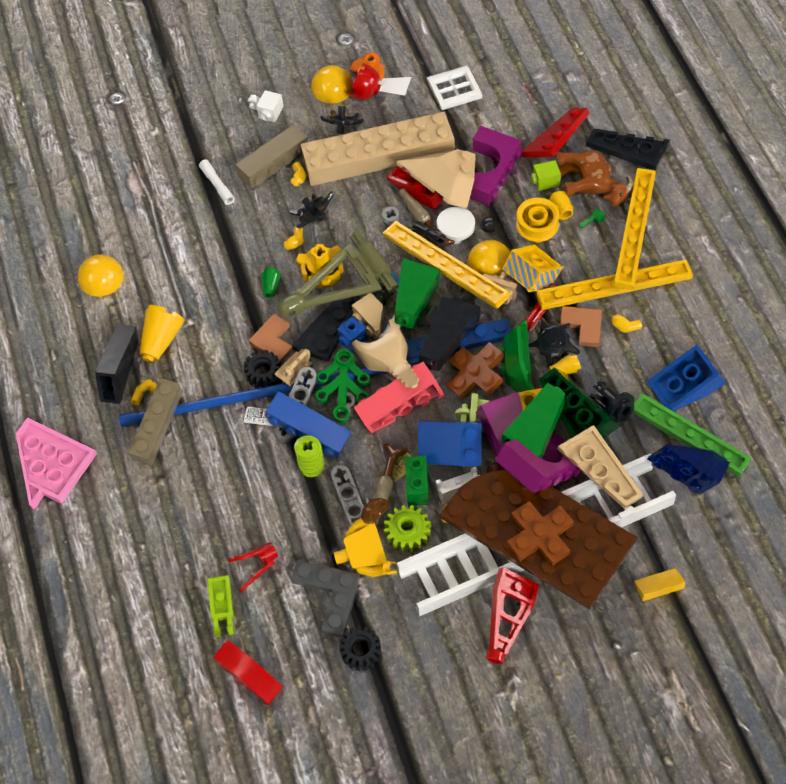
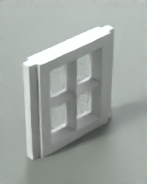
(454, 87)

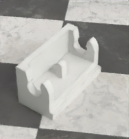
(449, 487)

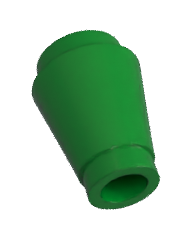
(270, 281)

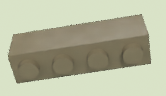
(271, 157)
(155, 422)

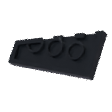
(628, 147)
(322, 334)

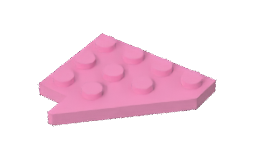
(50, 462)

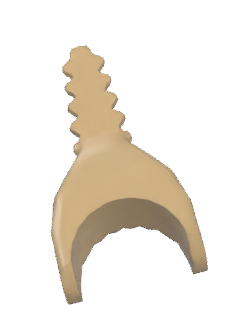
(388, 355)

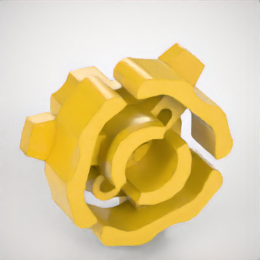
(315, 260)

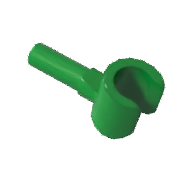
(596, 215)

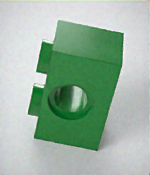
(416, 480)

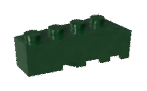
(579, 408)

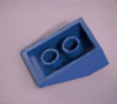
(686, 379)
(450, 442)

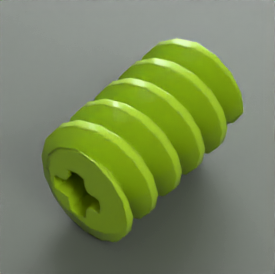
(309, 456)

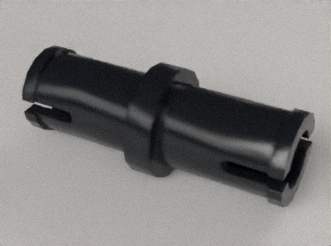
(429, 233)

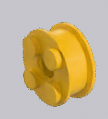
(537, 219)

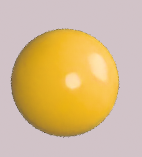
(331, 84)
(488, 257)
(100, 275)

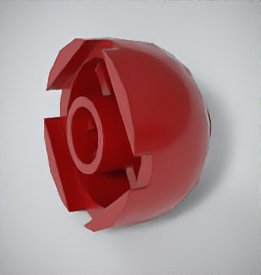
(365, 83)

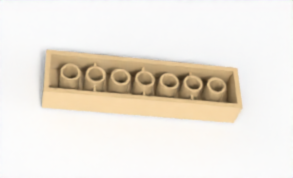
(376, 148)

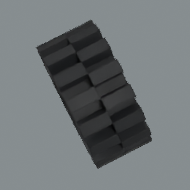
(259, 360)
(356, 636)

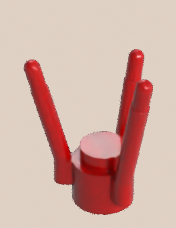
(265, 553)

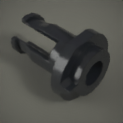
(617, 405)

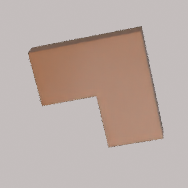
(587, 321)
(269, 338)

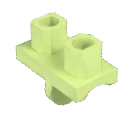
(466, 414)

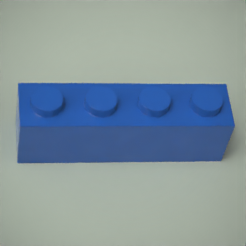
(303, 421)

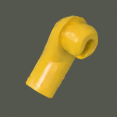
(299, 175)
(295, 240)
(625, 325)
(139, 391)

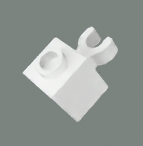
(267, 106)

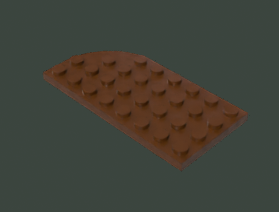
(595, 544)

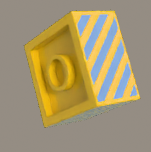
(532, 267)

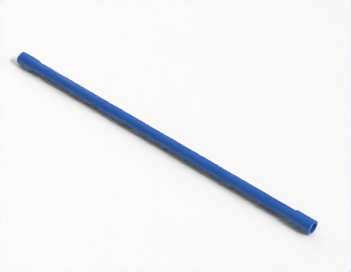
(136, 417)

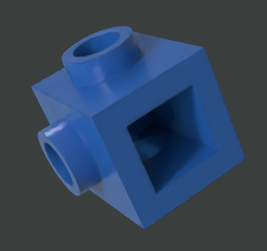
(351, 331)

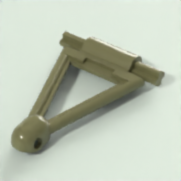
(366, 262)

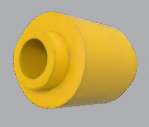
(563, 204)

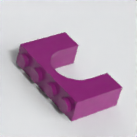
(505, 152)
(536, 472)

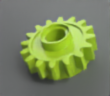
(407, 518)

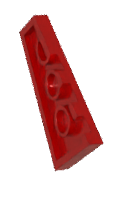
(556, 135)

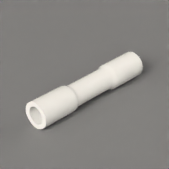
(222, 190)

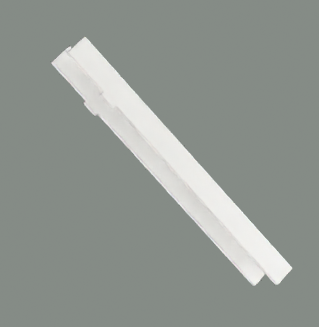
(462, 543)

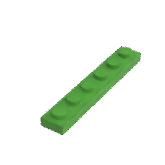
(688, 432)

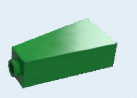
(414, 291)
(537, 420)

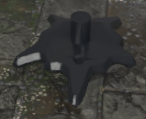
(341, 120)
(312, 210)
(553, 341)

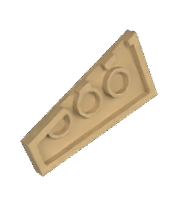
(601, 465)

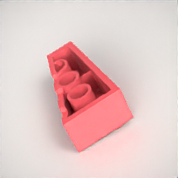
(397, 400)

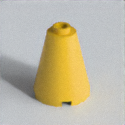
(158, 332)

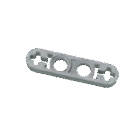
(299, 380)
(347, 503)

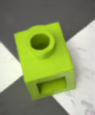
(546, 175)

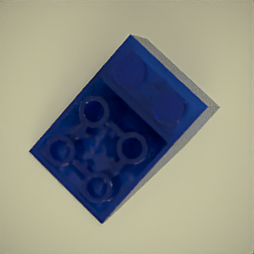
(691, 466)

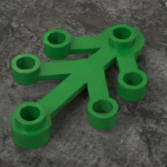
(342, 382)

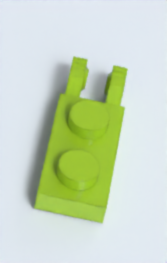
(221, 603)

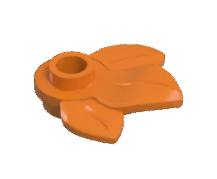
(357, 64)

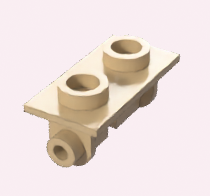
(290, 369)

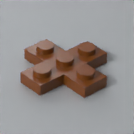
(475, 370)
(540, 533)

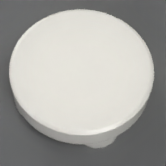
(456, 223)

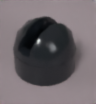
(487, 224)

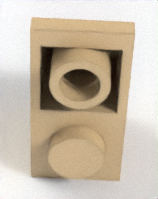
(370, 313)

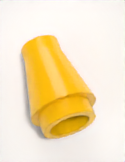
(568, 364)

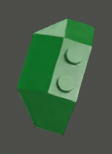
(517, 358)

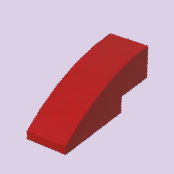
(402, 179)
(247, 672)

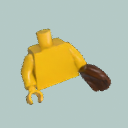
(364, 544)

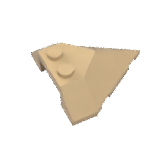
(446, 172)

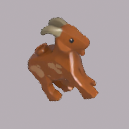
(593, 175)

